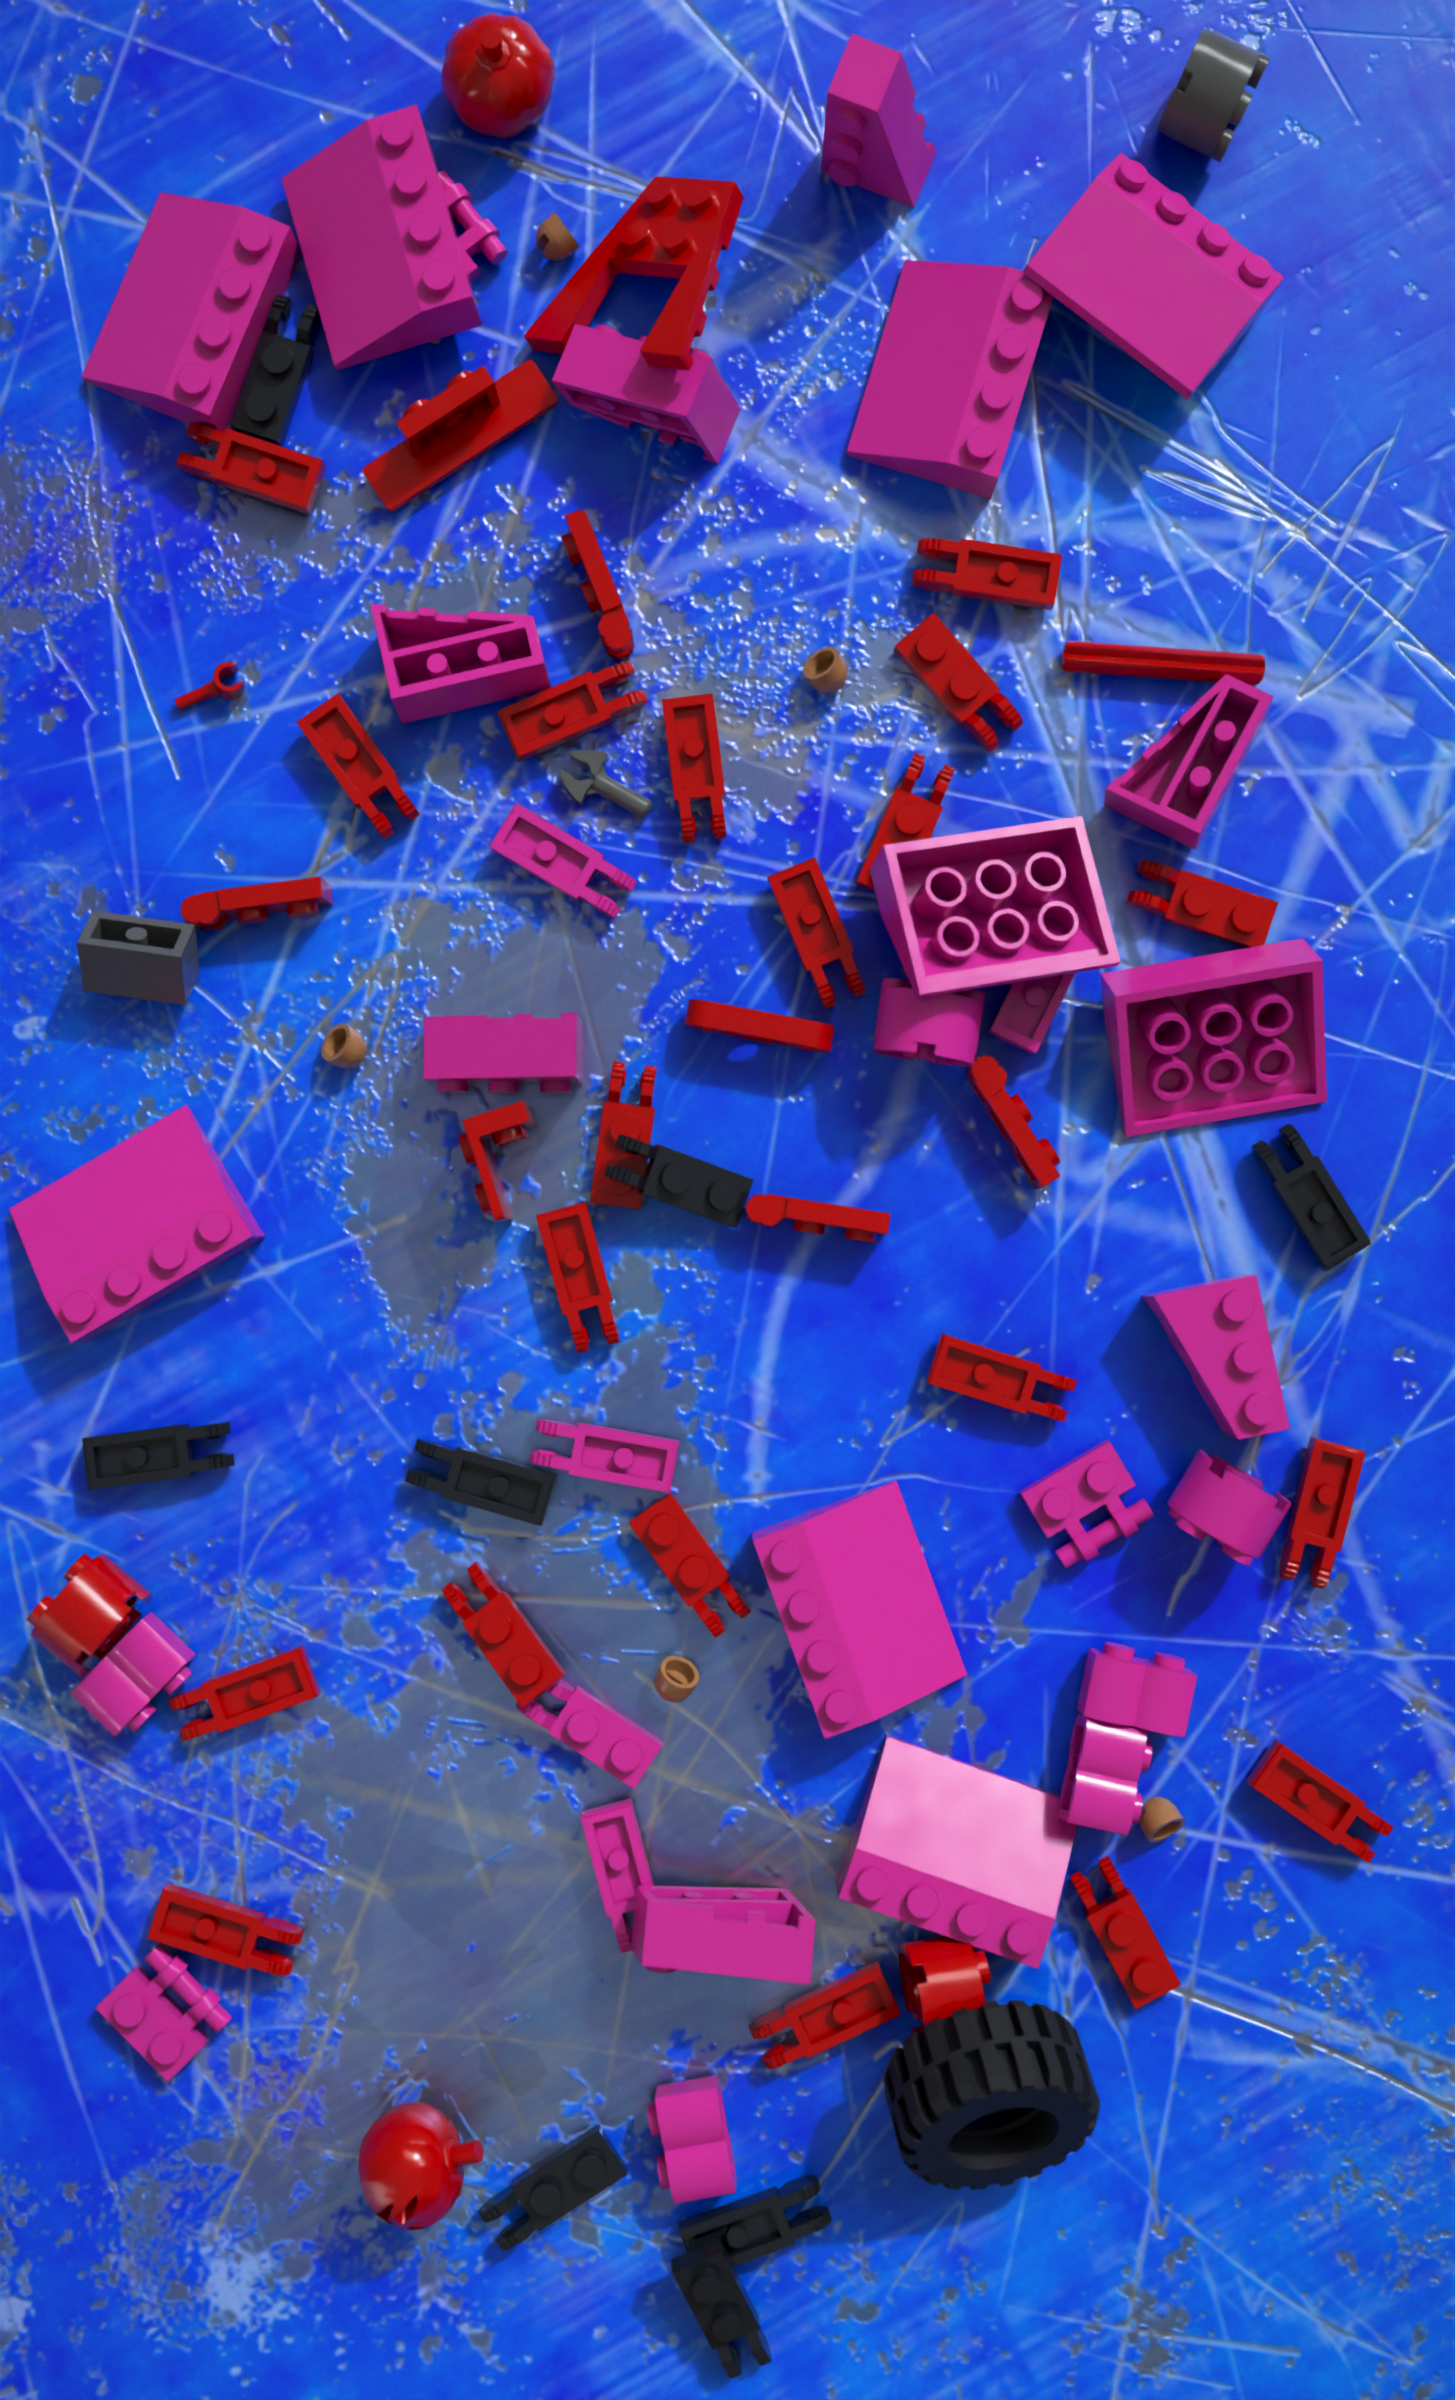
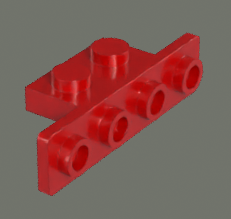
(456, 429)

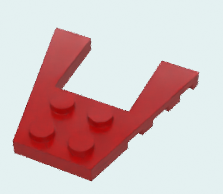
(666, 233)

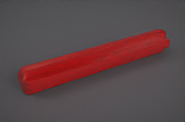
(1161, 662)

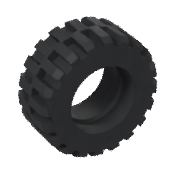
(990, 2095)

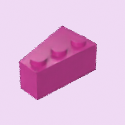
(872, 125)
(613, 381)
(457, 661)
(1192, 766)
(503, 1052)
(1227, 1350)
(724, 1932)

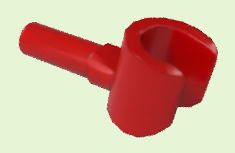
(214, 688)

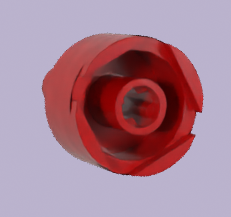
(88, 1613)
(941, 1977)

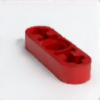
(759, 1026)

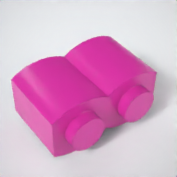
(133, 1674)
(1137, 1690)
(1104, 1775)
(694, 2139)

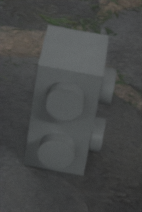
(142, 962)

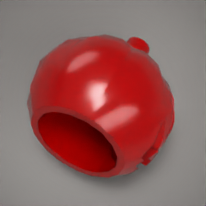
(498, 75)
(414, 2165)

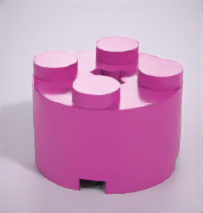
(930, 1027)
(1228, 1506)

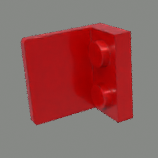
(504, 1127)

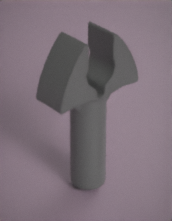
(603, 784)

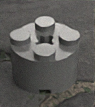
(1212, 93)

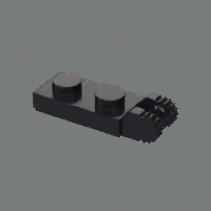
(276, 374)
(684, 1182)
(1312, 1201)
(150, 1454)
(487, 1482)
(556, 2185)
(758, 2222)
(720, 2304)

